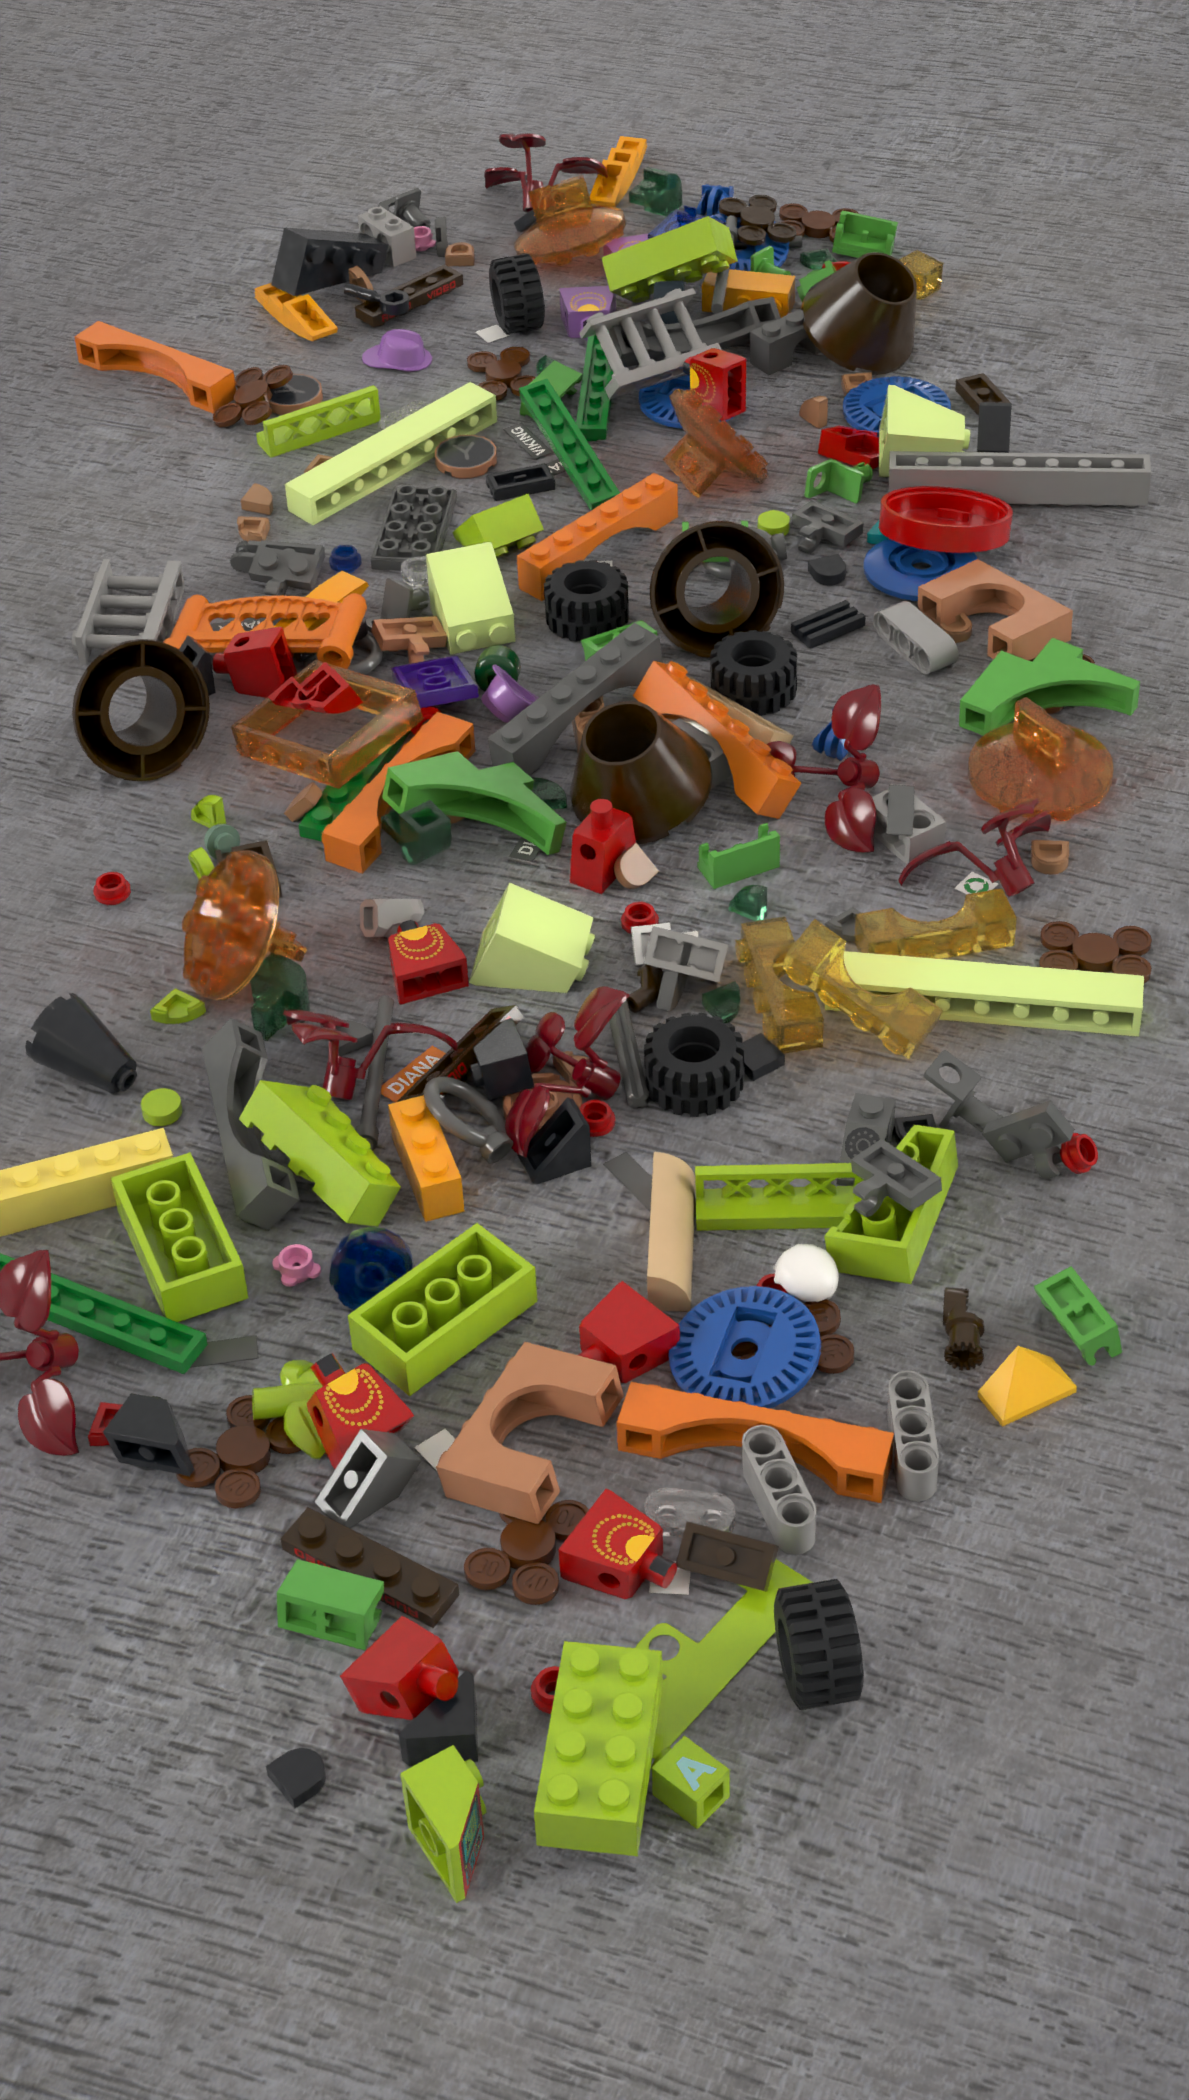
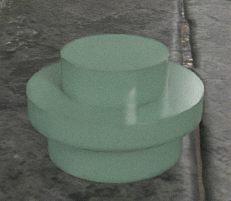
(221, 838)

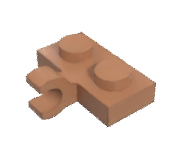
(413, 634)

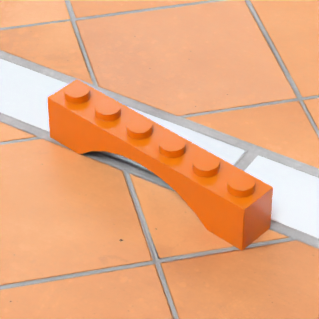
(112, 348)
(644, 505)
(758, 777)
(355, 834)
(670, 1421)

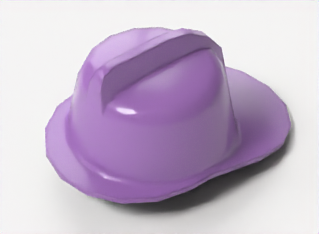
(398, 350)
(505, 696)

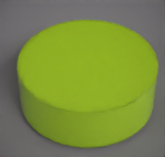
(774, 522)
(200, 862)
(161, 1107)

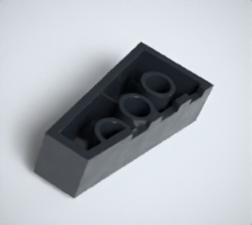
(322, 259)

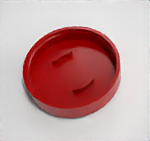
(945, 519)

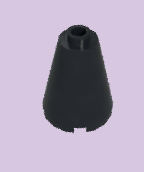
(81, 1046)

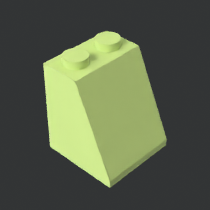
(918, 426)
(470, 598)
(532, 944)

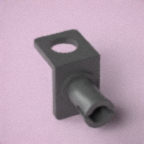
(407, 208)
(399, 601)
(962, 1092)

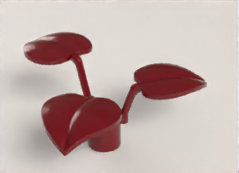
(572, 165)
(853, 817)
(1010, 868)
(341, 1071)
(590, 1074)
(47, 1413)

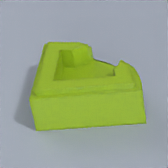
(209, 811)
(177, 1008)

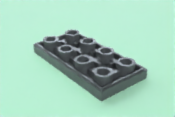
(413, 525)

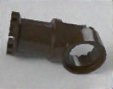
(963, 1330)

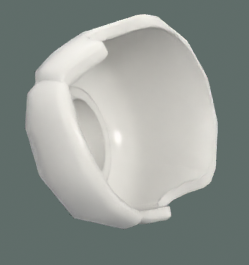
(807, 1273)

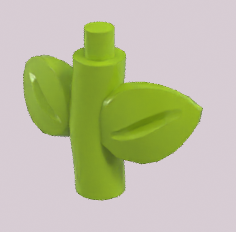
(291, 1402)

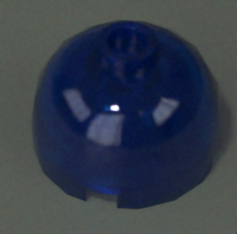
(367, 1264)

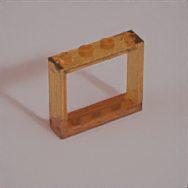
(396, 715)

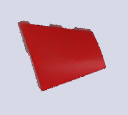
(850, 445)
(320, 692)

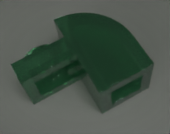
(658, 191)
(419, 831)
(277, 987)

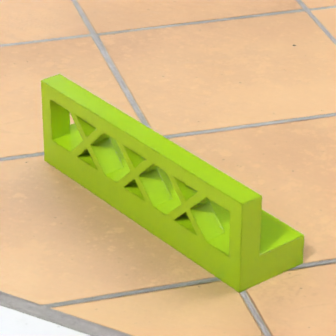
(320, 421)
(777, 1203)

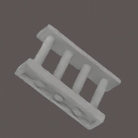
(649, 371)
(156, 623)

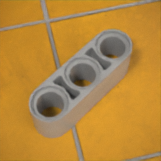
(915, 637)
(914, 1436)
(779, 1489)

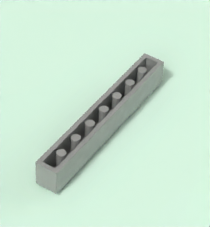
(1029, 477)

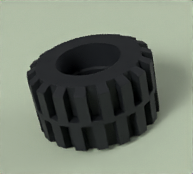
(516, 293)
(585, 599)
(755, 670)
(694, 1064)
(818, 1644)

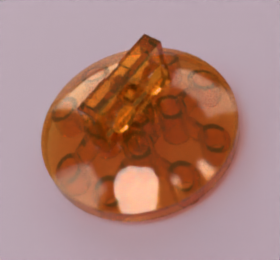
(568, 224)
(709, 446)
(1040, 761)
(234, 926)

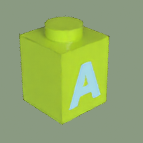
(690, 1781)

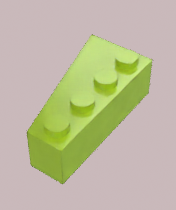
(323, 1149)
(893, 1237)

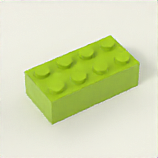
(672, 256)
(179, 1238)
(443, 1308)
(599, 1749)

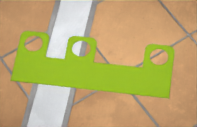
(708, 1666)

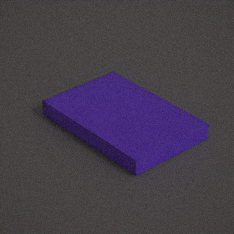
(437, 681)

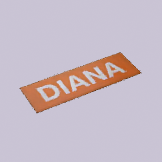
(409, 1075)

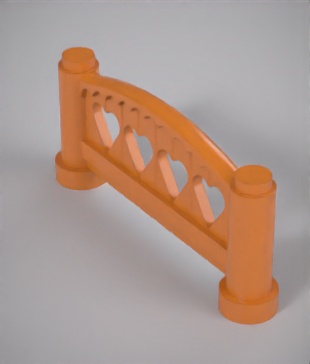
(330, 640)

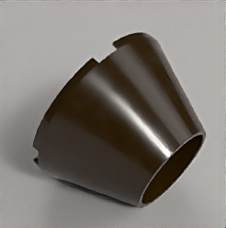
(864, 314)
(746, 605)
(170, 723)
(641, 768)

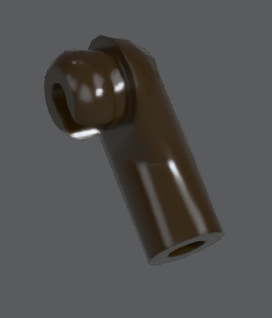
(650, 986)

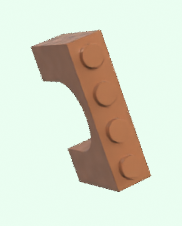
(985, 589)
(531, 1386)

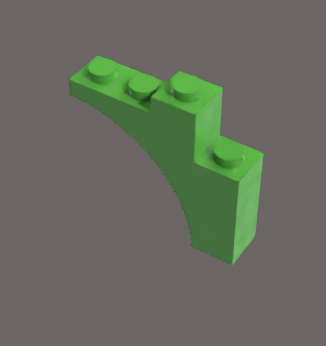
(1052, 680)
(491, 795)

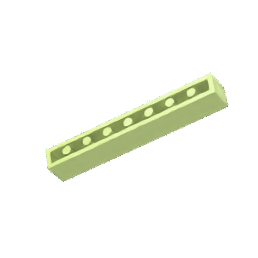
(389, 453)
(1008, 992)

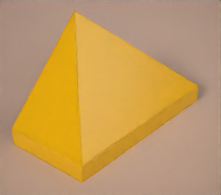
(1024, 1385)

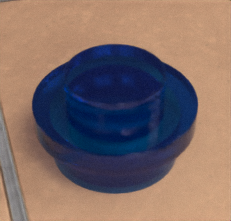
(345, 559)

